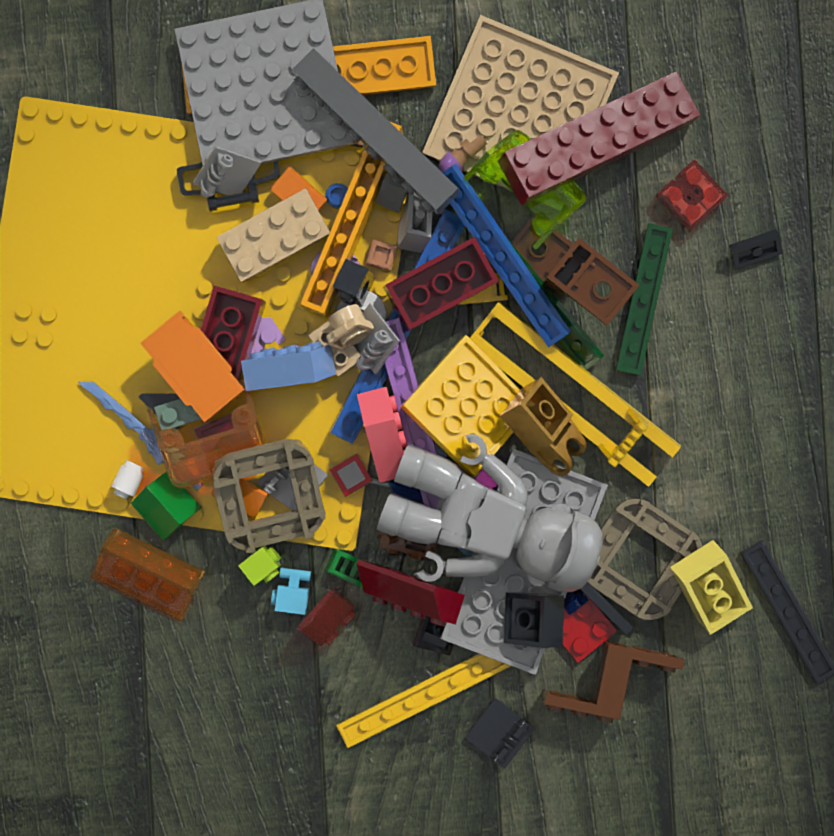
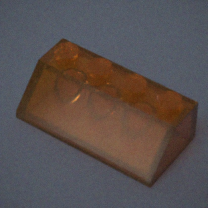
(147, 574)

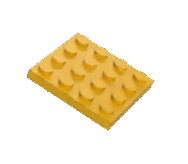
(461, 399)

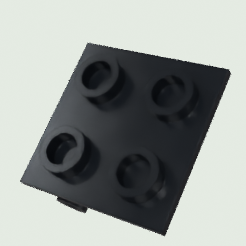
(500, 733)

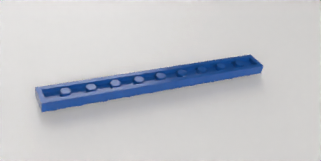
(350, 418)

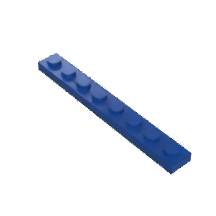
(506, 260)

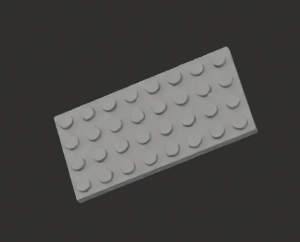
(483, 608)

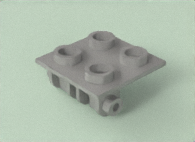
(225, 173)
(378, 345)
(280, 486)

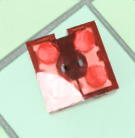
(691, 195)

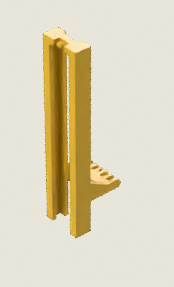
(615, 453)

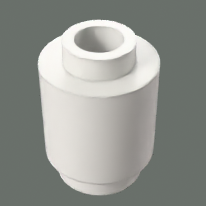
(128, 479)

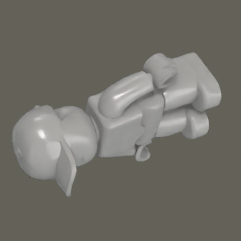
(548, 545)

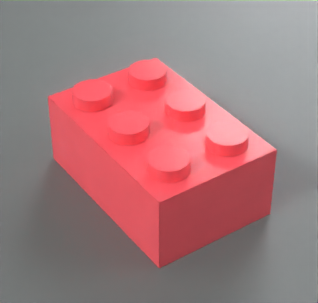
(382, 431)

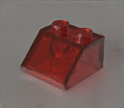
(327, 617)

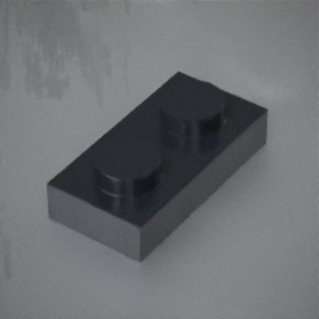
(756, 249)

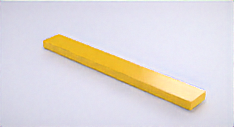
(419, 698)

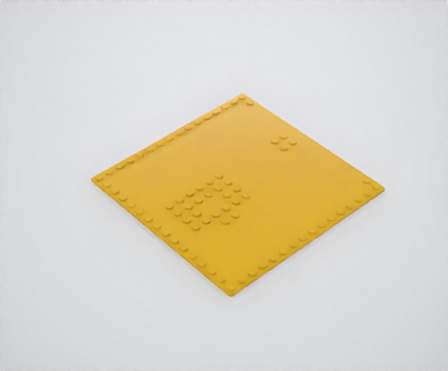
(104, 256)

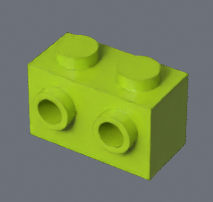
(261, 565)

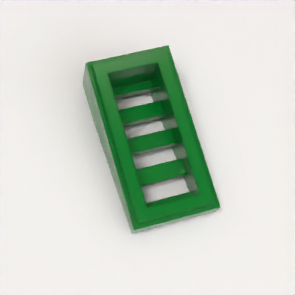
(333, 561)

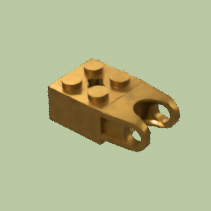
(544, 426)

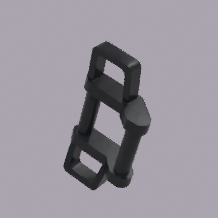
(215, 203)

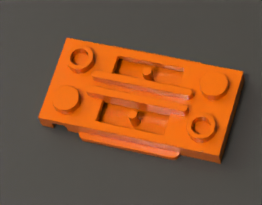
(192, 366)

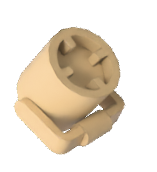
(349, 327)

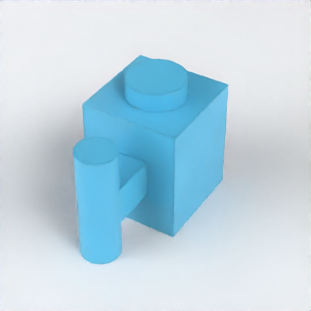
(292, 597)

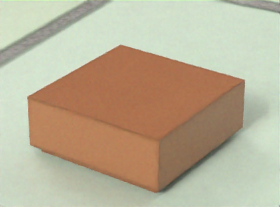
(381, 255)

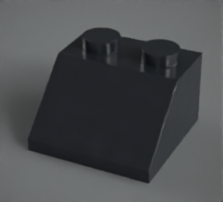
(534, 619)

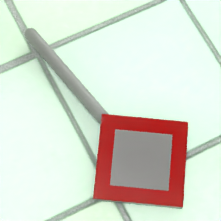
(352, 475)

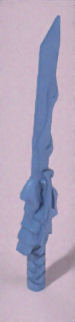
(130, 422)

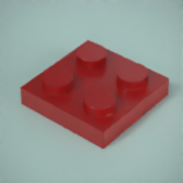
(585, 630)

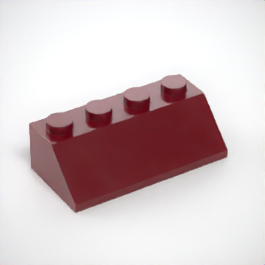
(410, 593)

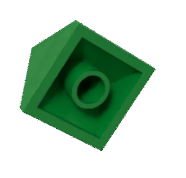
(165, 506)

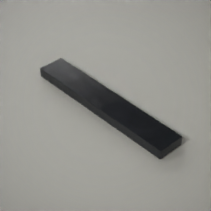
(788, 611)

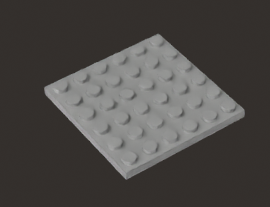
(246, 87)

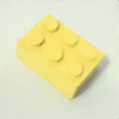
(711, 587)

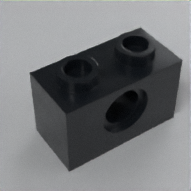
(353, 283)

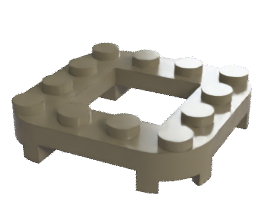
(278, 527)
(662, 527)

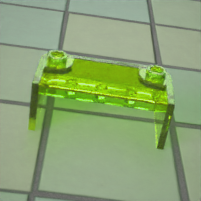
(550, 209)

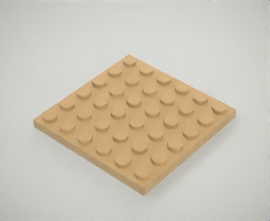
(512, 85)

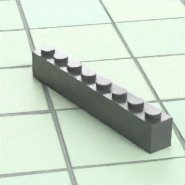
(375, 131)

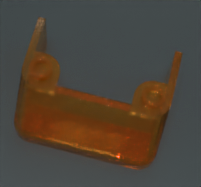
(194, 461)

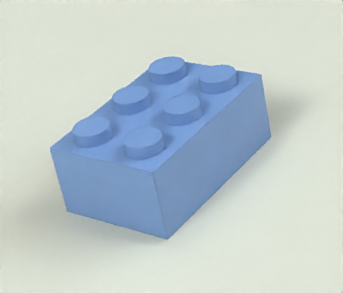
(288, 366)

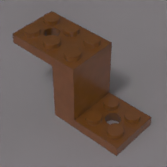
(576, 271)
(611, 681)

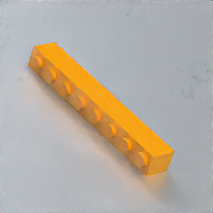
(345, 233)

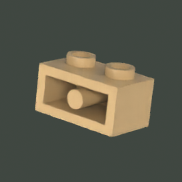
(343, 359)

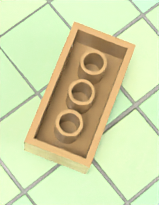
(273, 235)

